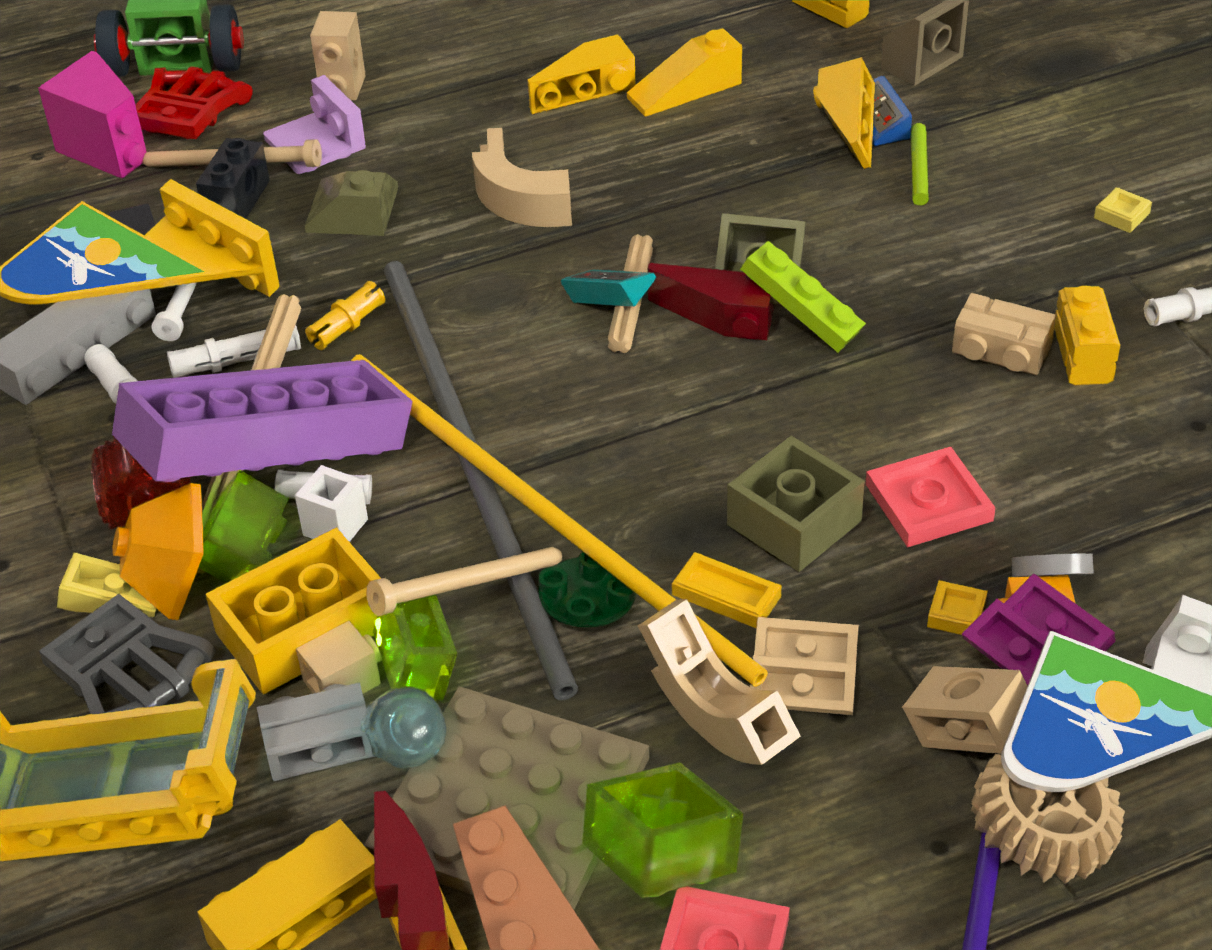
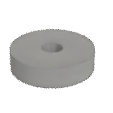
(1053, 565)

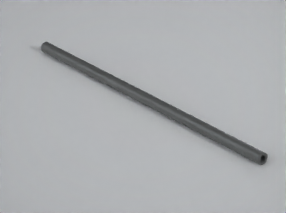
(483, 489)

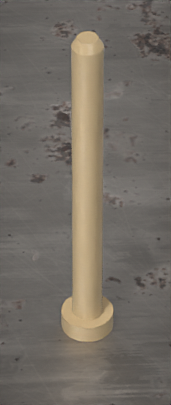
(309, 153)

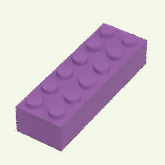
(259, 418)

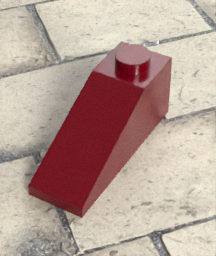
(714, 299)

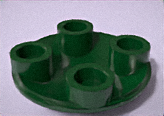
(583, 593)

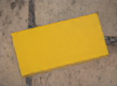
(726, 590)

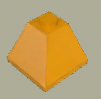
(163, 548)

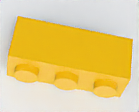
(294, 896)

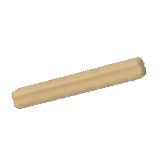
(625, 317)

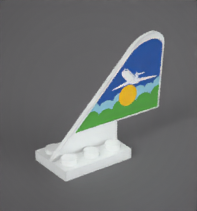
(1104, 714)

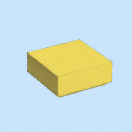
(1123, 210)

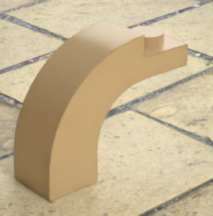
(519, 193)
(727, 713)

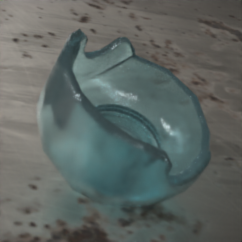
(404, 727)

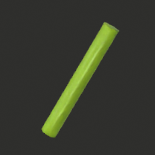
(919, 164)

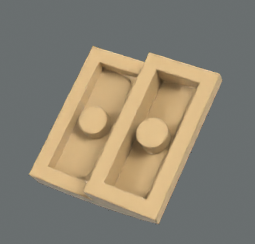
(808, 663)

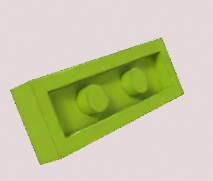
(803, 296)

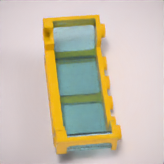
(124, 772)

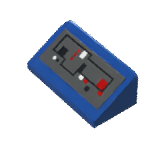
(891, 116)

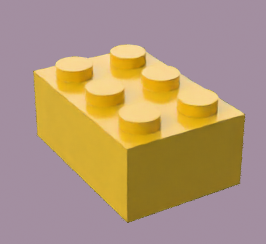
(291, 603)

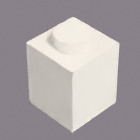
(331, 501)

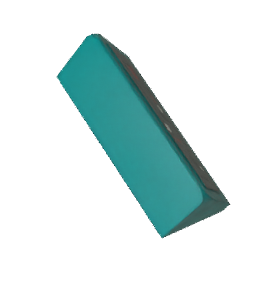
(608, 287)

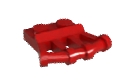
(186, 115)

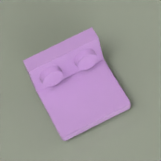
(334, 124)

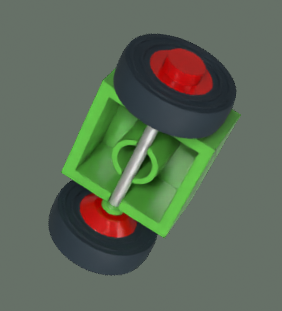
(170, 36)

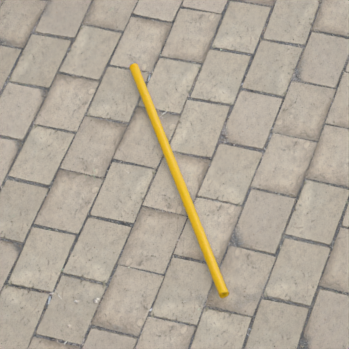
(573, 531)

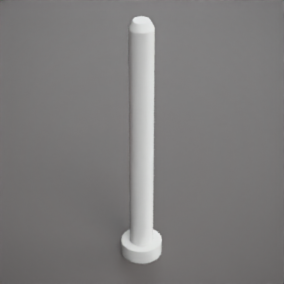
(169, 324)

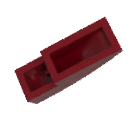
(406, 879)

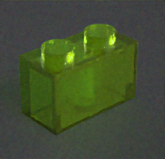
(241, 528)
(416, 646)

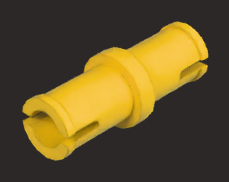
(345, 315)

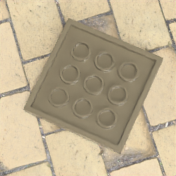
(516, 759)

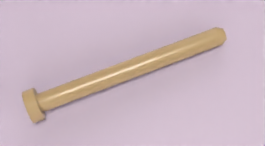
(384, 596)

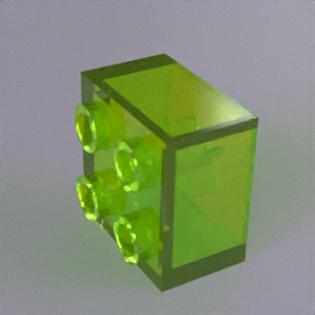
(662, 829)

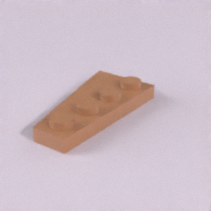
(514, 889)

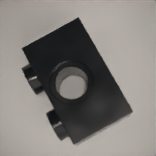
(235, 176)

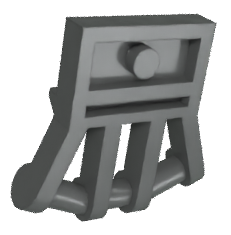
(113, 638)

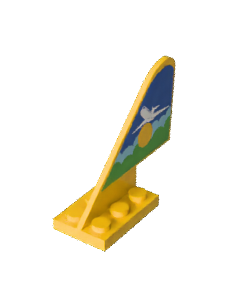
(98, 256)

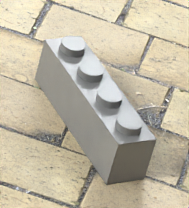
(57, 339)

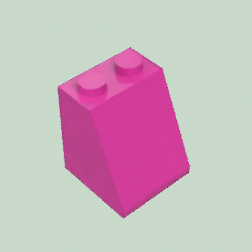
(94, 117)

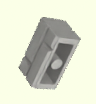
(314, 731)

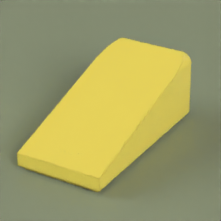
(94, 582)

